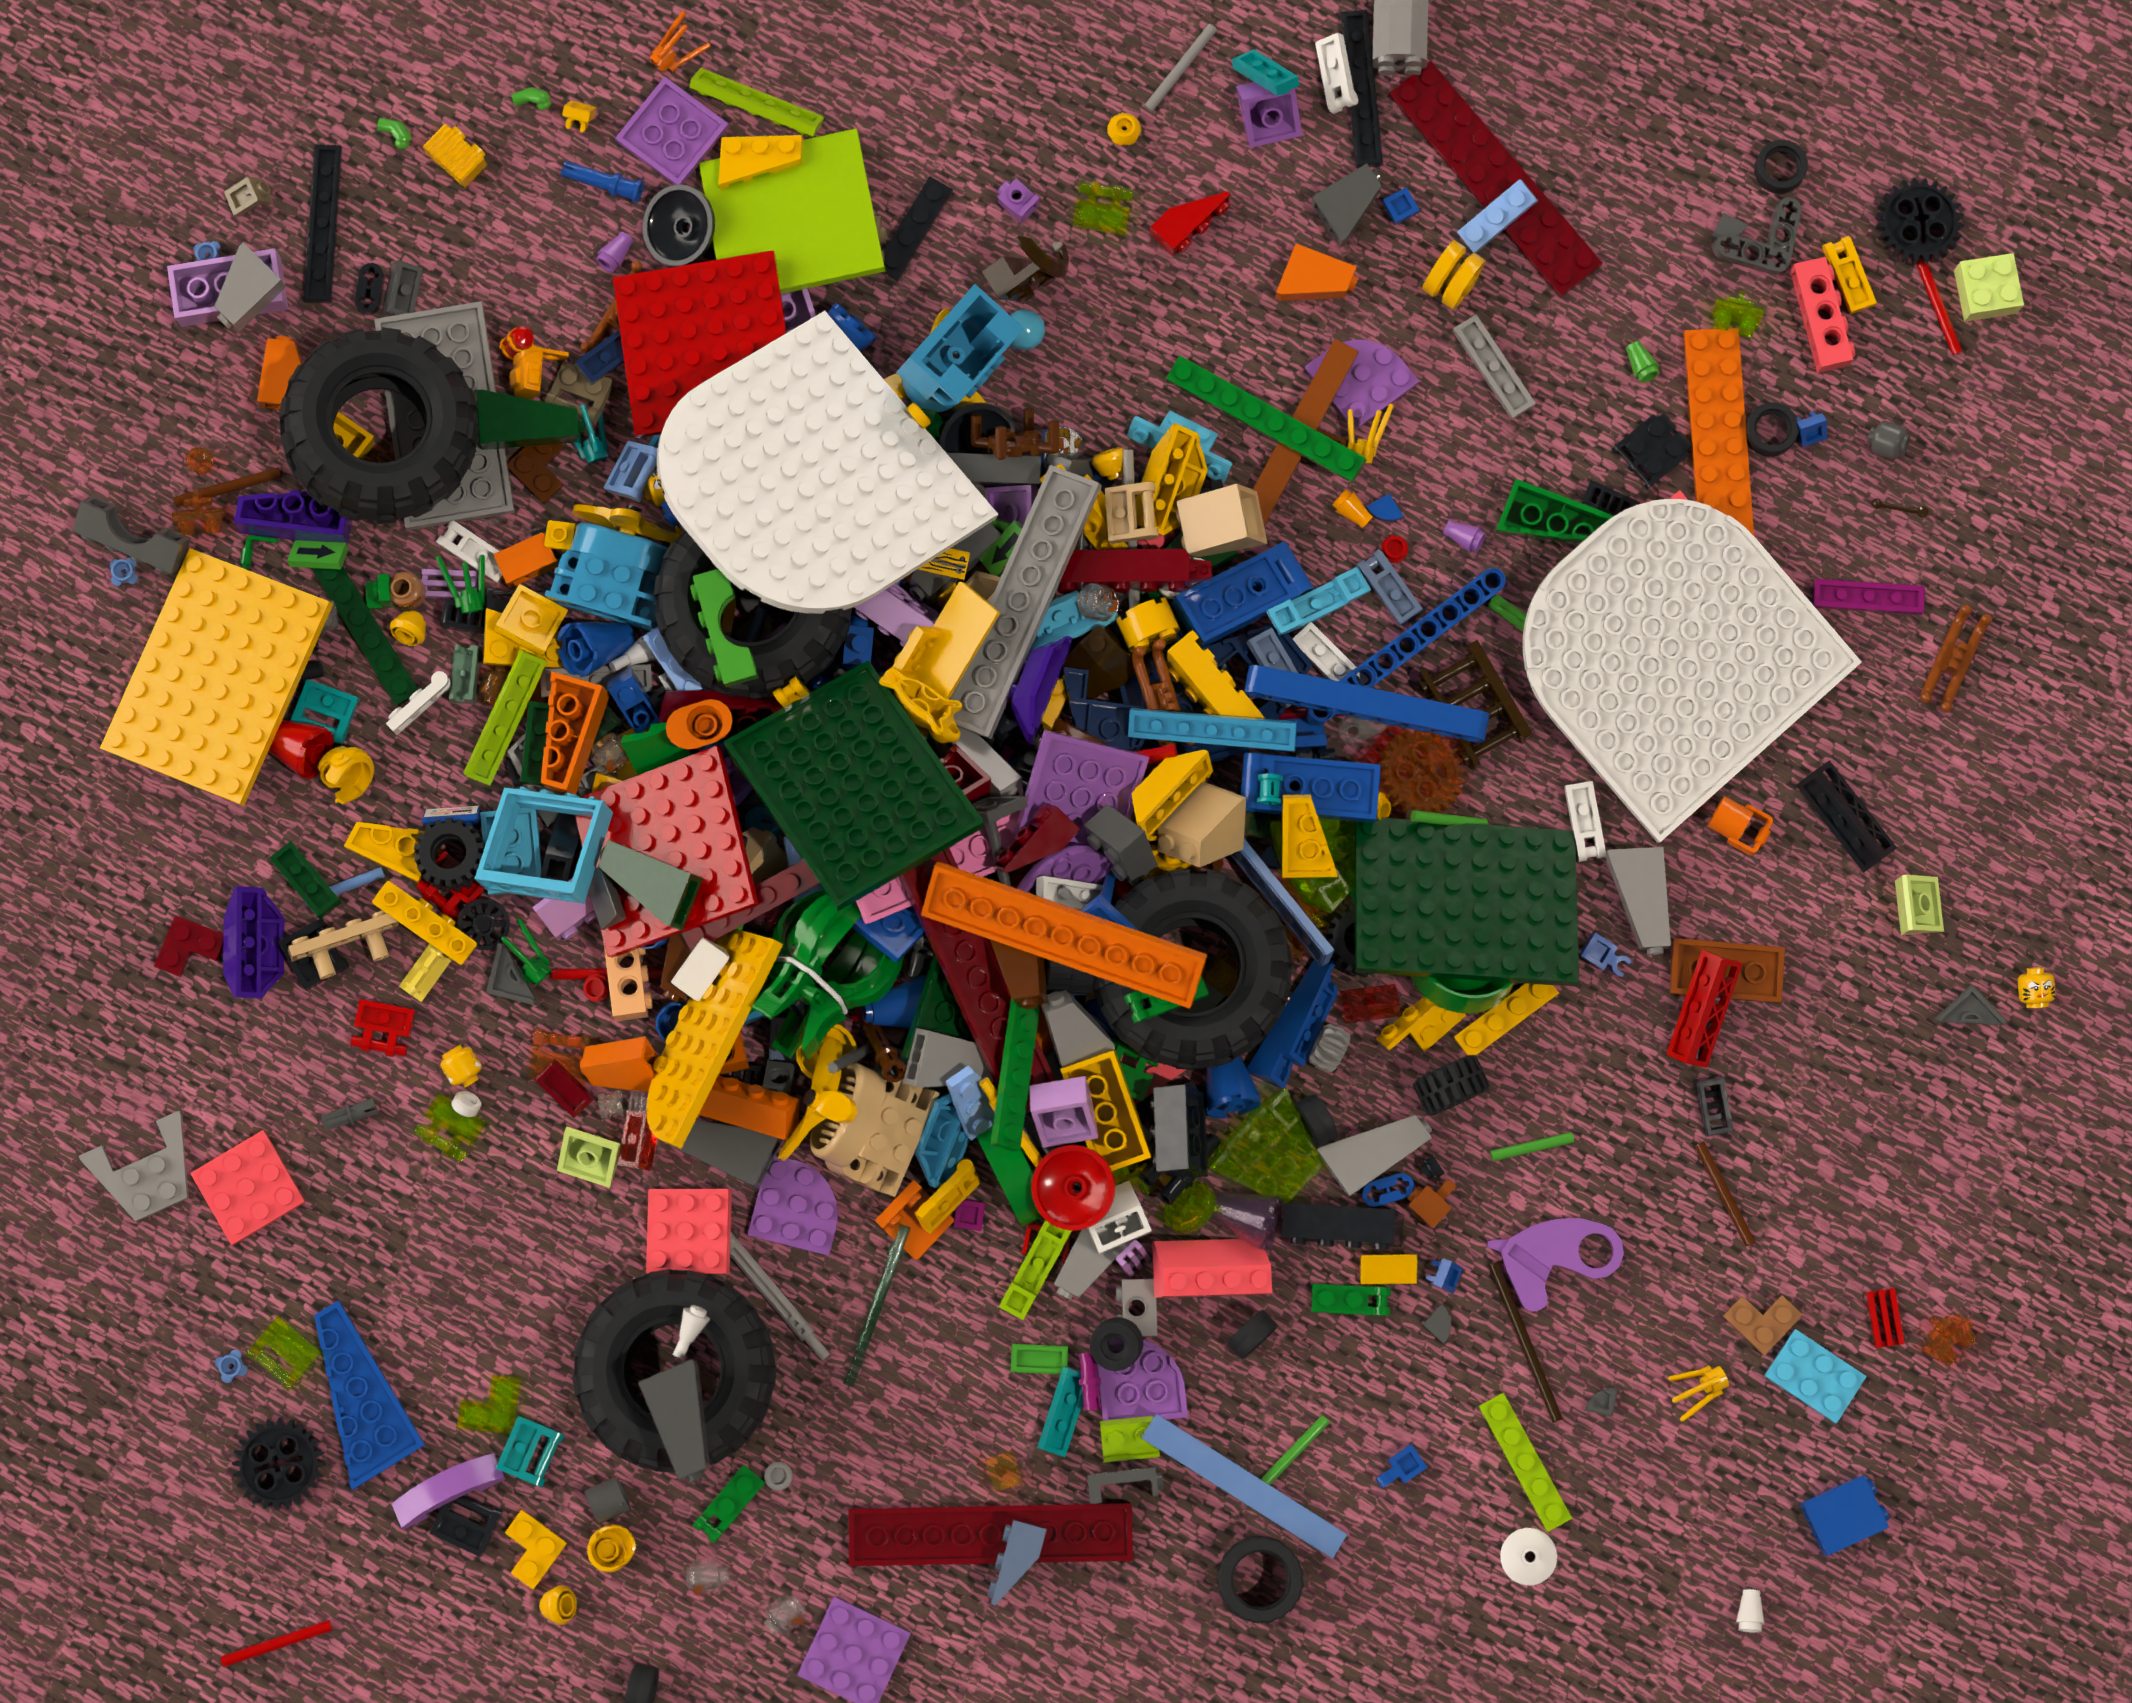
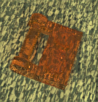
(570, 1062)

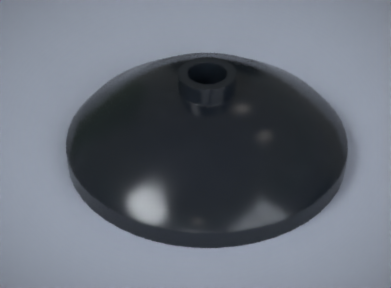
(667, 222)
(956, 431)

